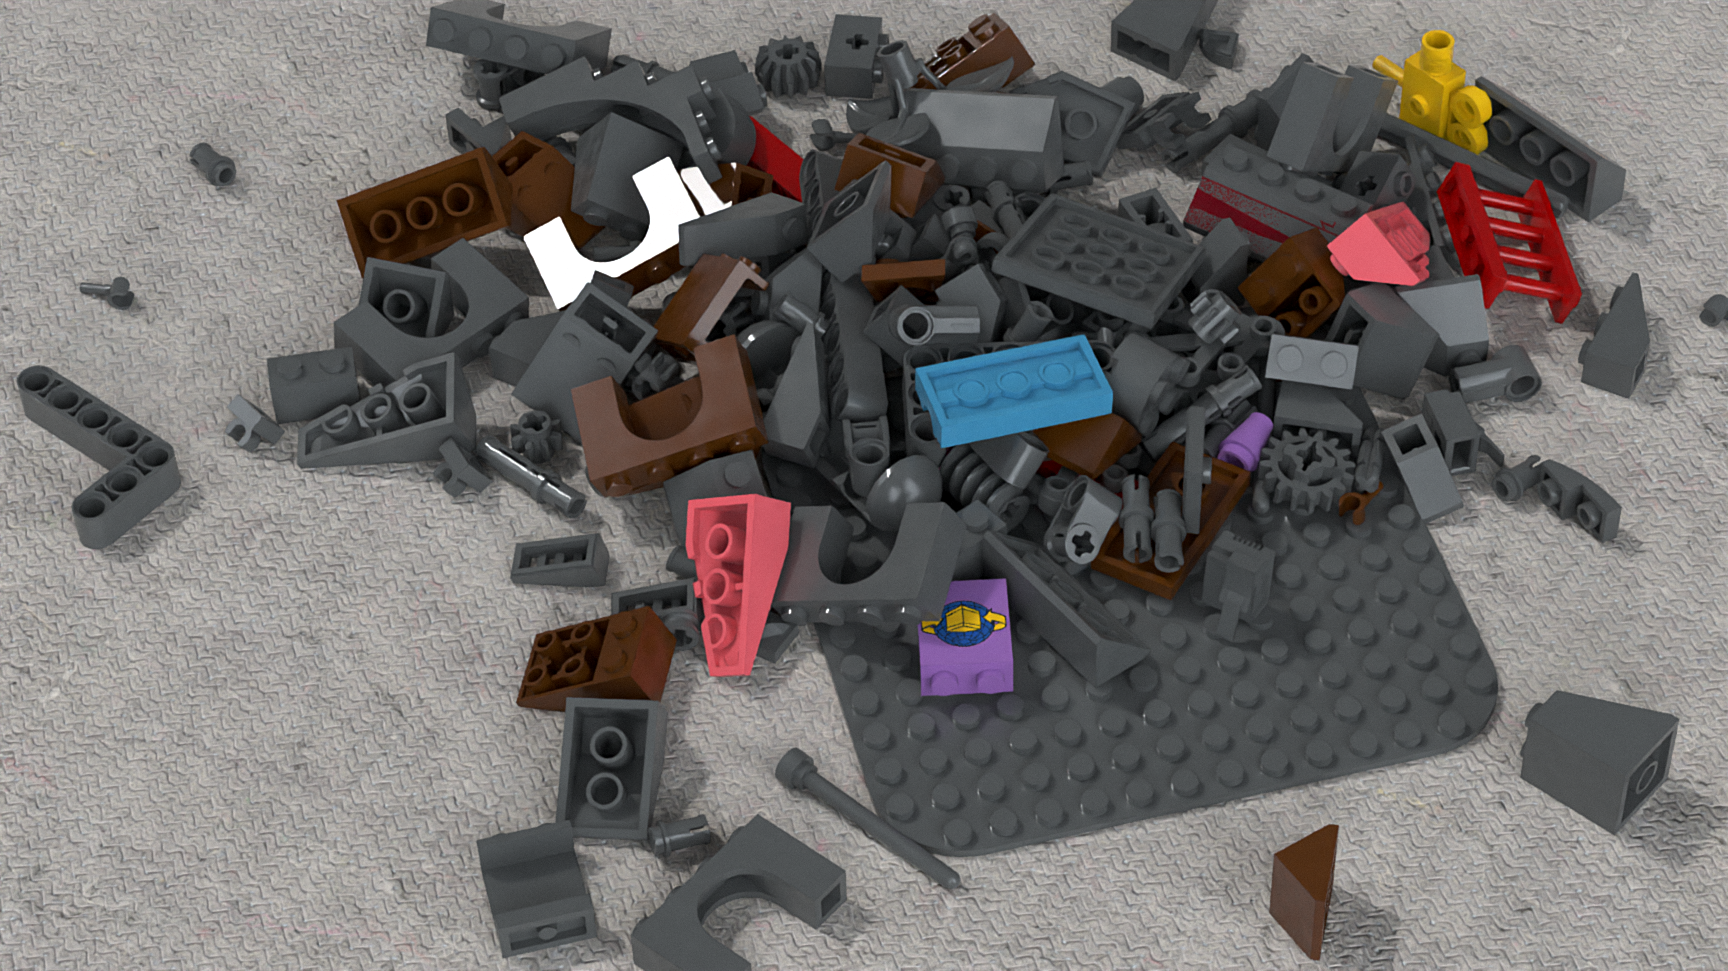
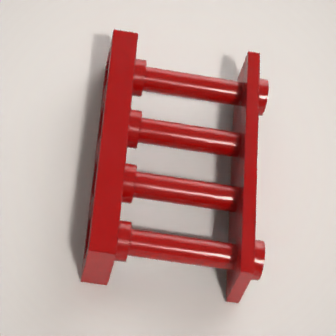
(1481, 255)

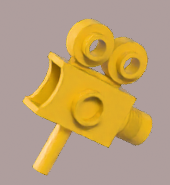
(1436, 94)

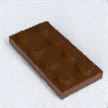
(1217, 503)

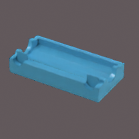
(1013, 391)

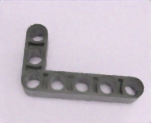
(918, 423)
(138, 461)

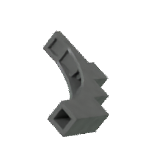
(581, 97)

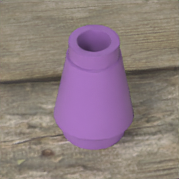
(1246, 442)

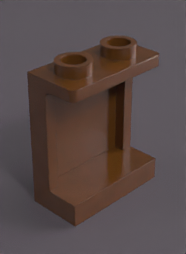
(702, 302)

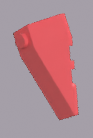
(1383, 247)
(738, 563)

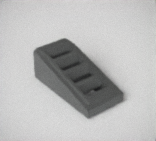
(587, 569)
(674, 594)

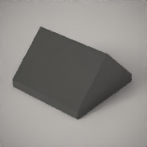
(409, 296)

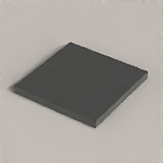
(1099, 260)

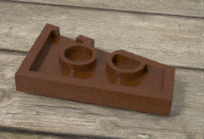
(917, 277)

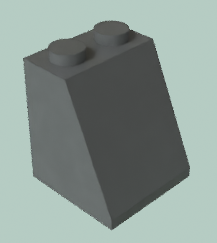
(604, 171)
(1597, 755)

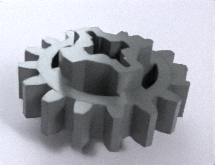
(1306, 470)

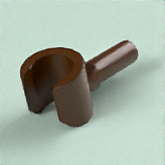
(1357, 502)

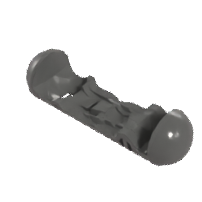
(906, 481)

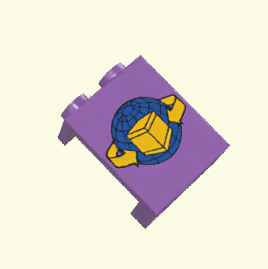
(970, 643)

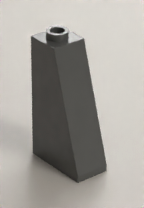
(1160, 33)

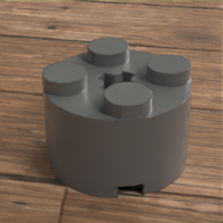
(1144, 381)

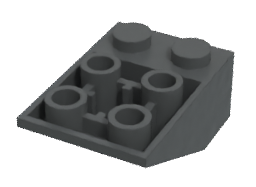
(586, 345)

